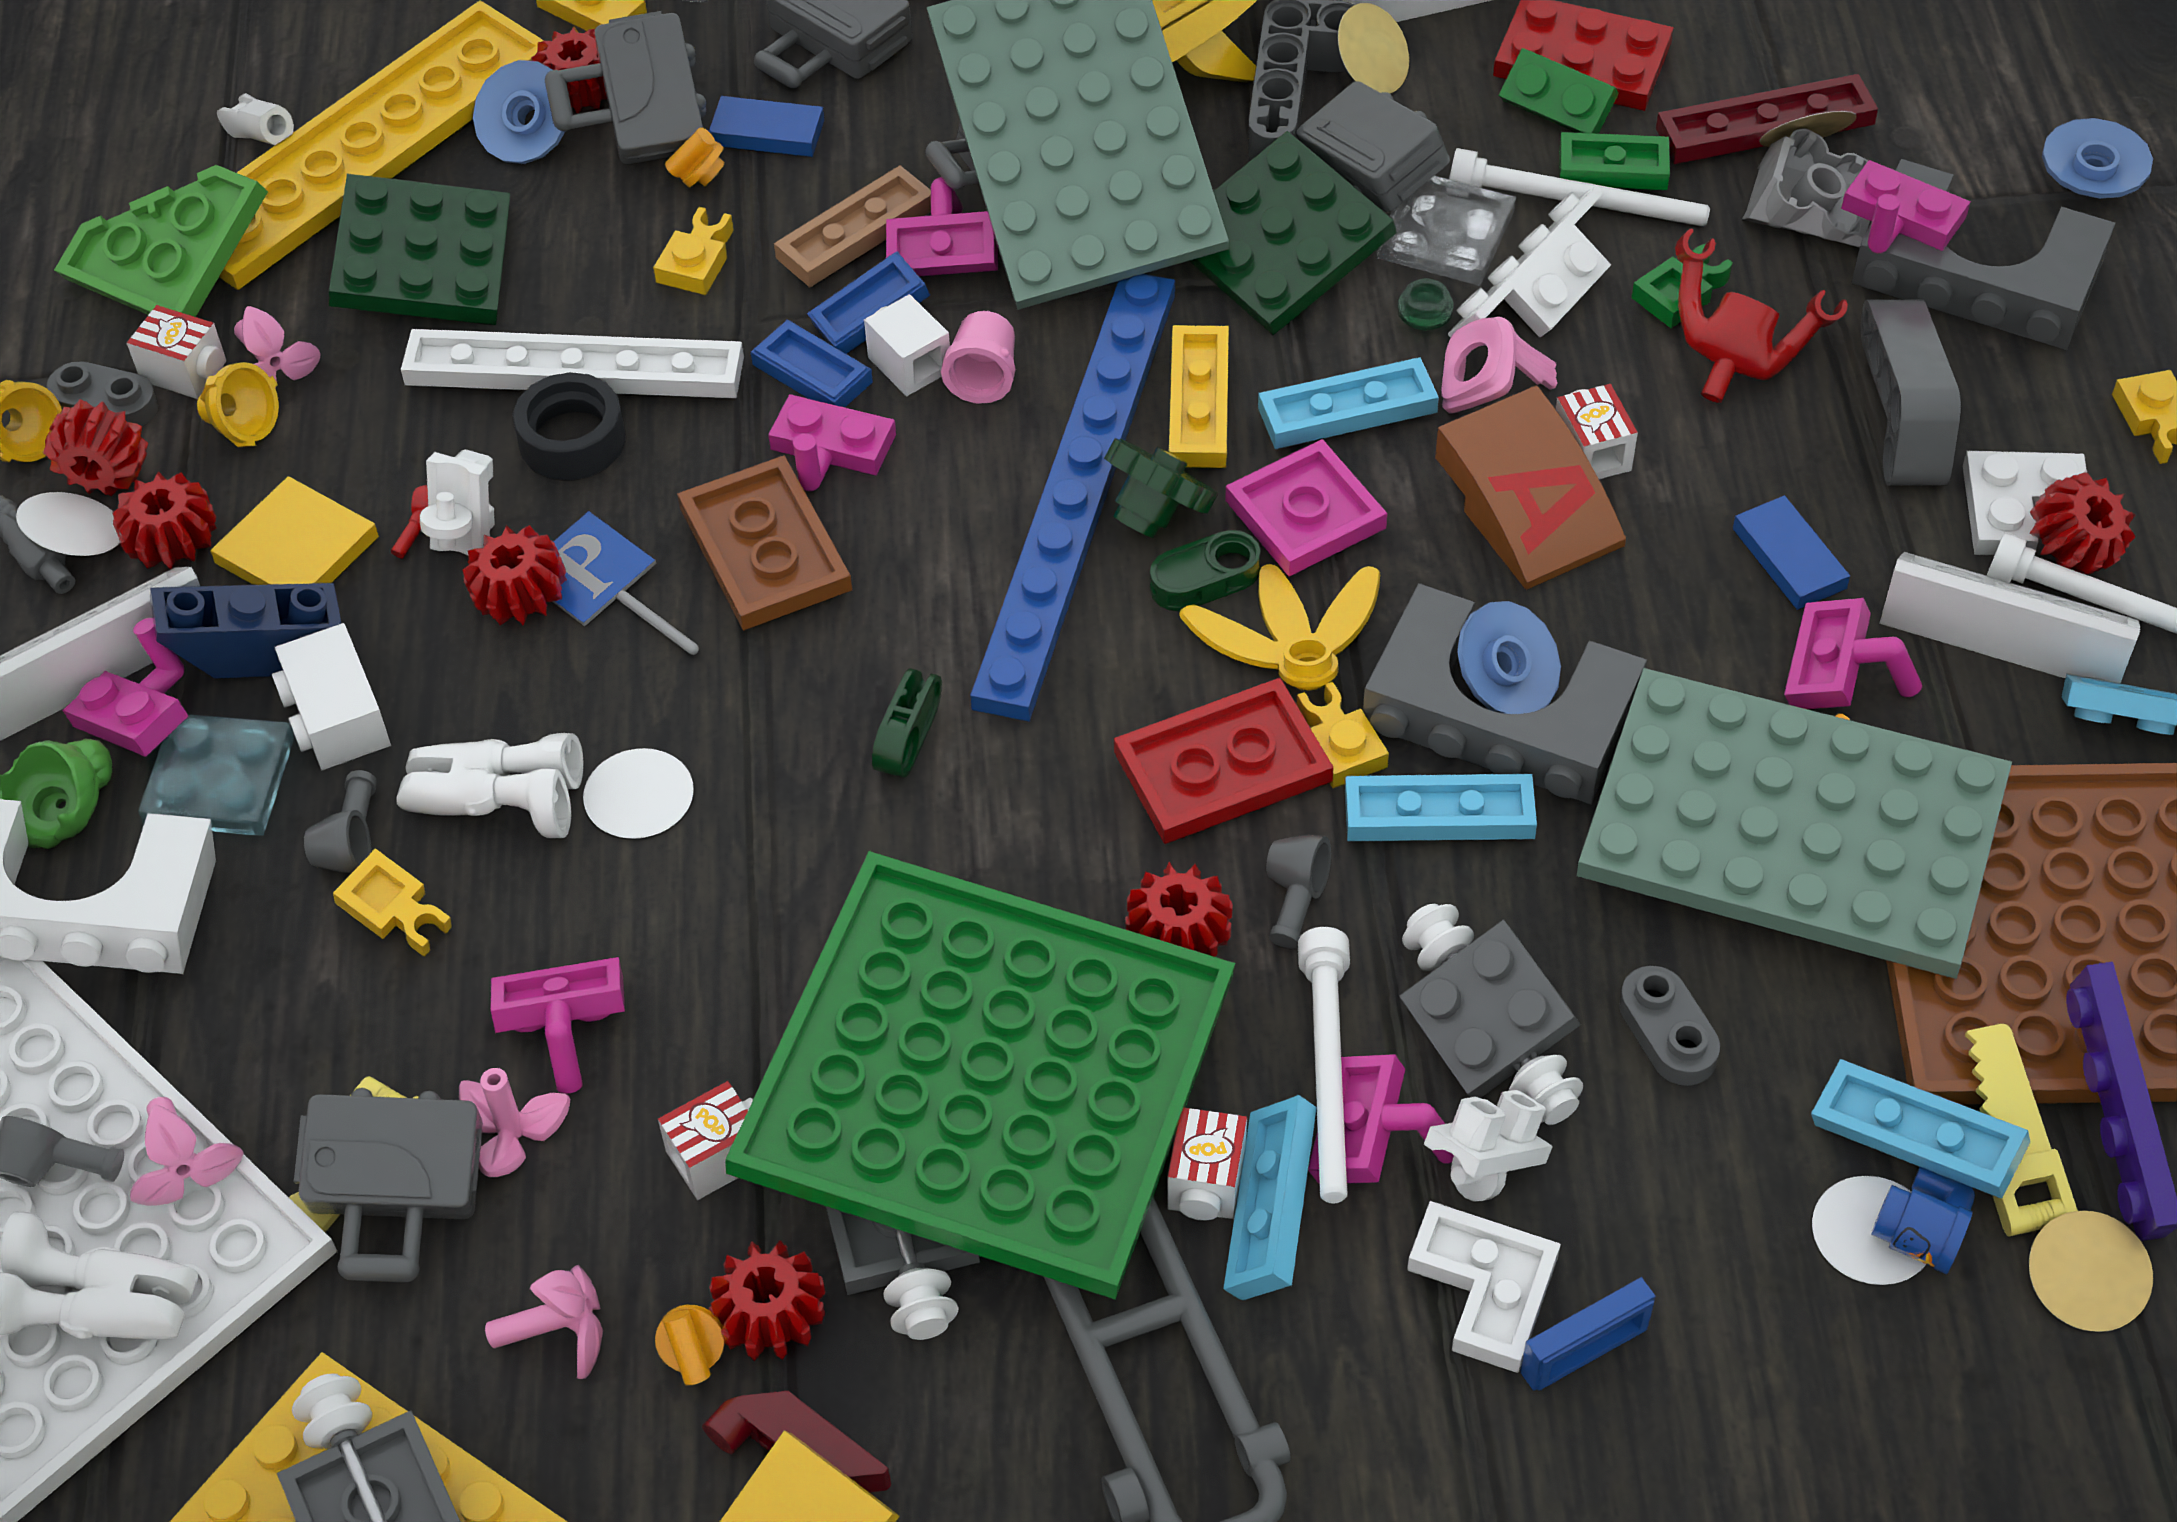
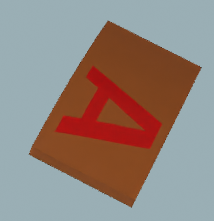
(1529, 487)

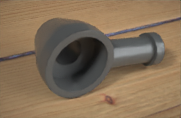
(343, 838)
(1302, 868)
(33, 1148)

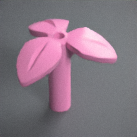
(264, 340)
(501, 1116)
(172, 1144)
(569, 1304)

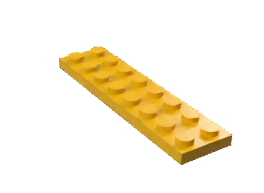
(373, 133)

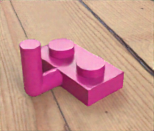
(1904, 207)
(945, 240)
(829, 435)
(1833, 647)
(131, 712)
(554, 999)
(1372, 1112)

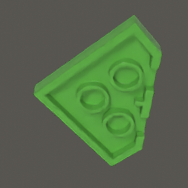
(166, 244)

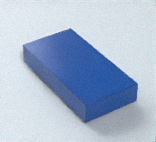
(767, 126)
(843, 314)
(811, 366)
(1791, 552)
(1587, 1335)

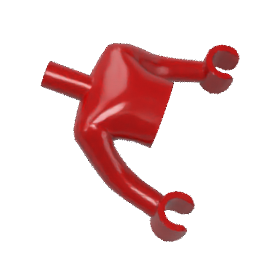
(1741, 328)

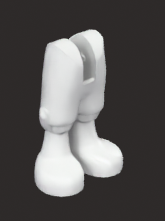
(476, 779)
(116, 1289)

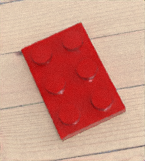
(1591, 41)
(1222, 760)

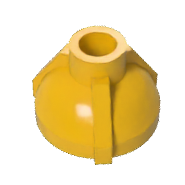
(240, 403)
(31, 415)

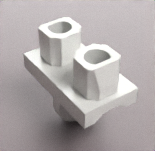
(458, 501)
(1490, 1142)

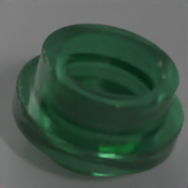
(1425, 304)

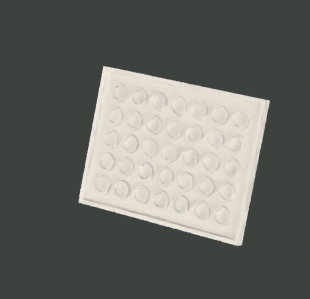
(242, 1236)

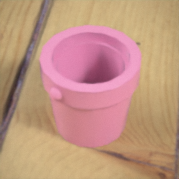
(981, 358)

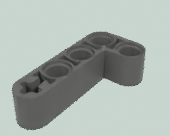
(1292, 40)
(1914, 390)

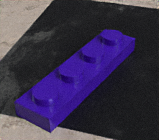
(2129, 1122)

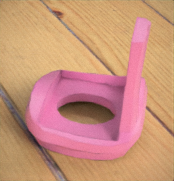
(1497, 375)

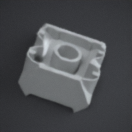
(1804, 188)

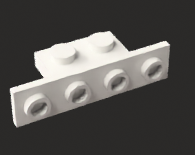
(1550, 274)

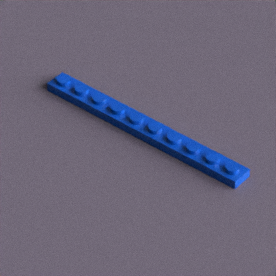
(1072, 500)

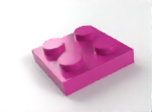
(1306, 507)

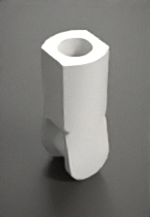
(256, 120)

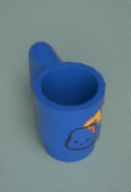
(1928, 1220)

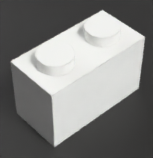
(332, 697)

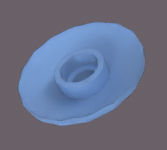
(502, 112)
(2097, 158)
(1524, 651)

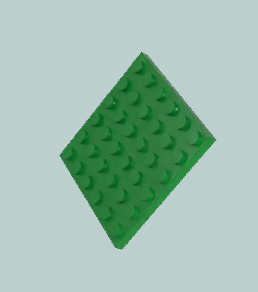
(985, 1073)

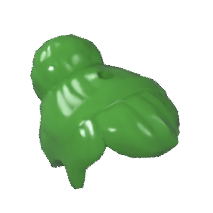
(54, 774)

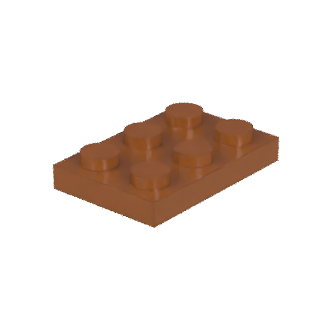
(764, 542)

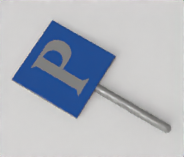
(600, 570)

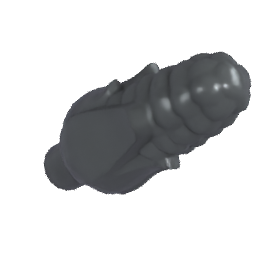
(33, 559)

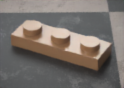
(852, 226)

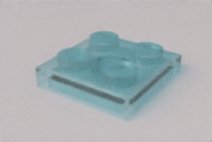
(220, 772)

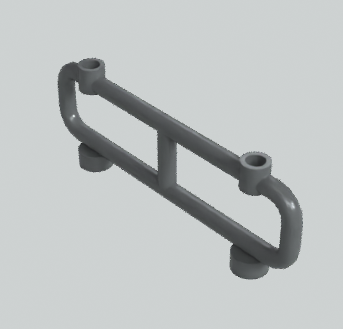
(1139, 1490)

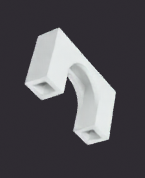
(135, 924)

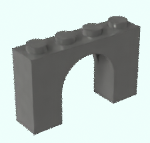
(2029, 299)
(1560, 745)

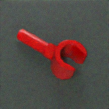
(412, 530)

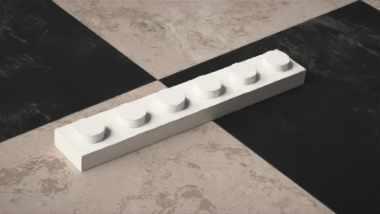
(523, 359)

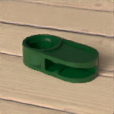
(1195, 577)
(906, 723)

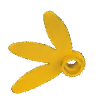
(1300, 656)

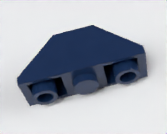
(238, 626)

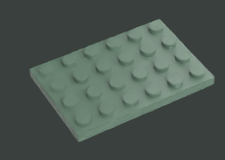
(1077, 140)
(1797, 821)

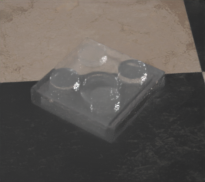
(1449, 229)

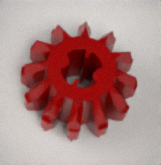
(574, 51)
(95, 447)
(164, 520)
(2082, 523)
(514, 575)
(1181, 910)
(792, 1295)

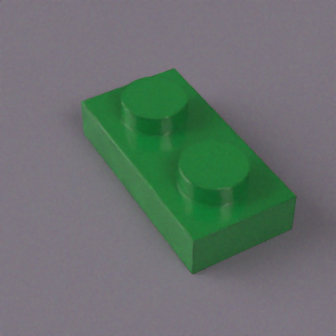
(1558, 93)
(1615, 160)

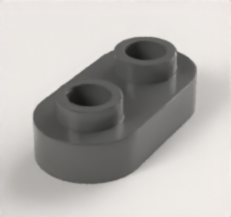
(99, 383)
(1664, 1021)

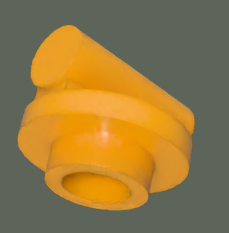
(696, 159)
(690, 1341)

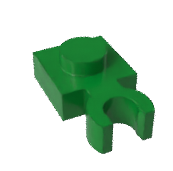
(1660, 287)

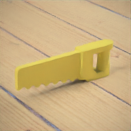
(2011, 1099)

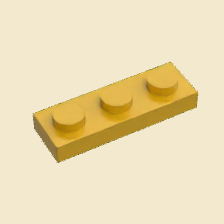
(1199, 395)

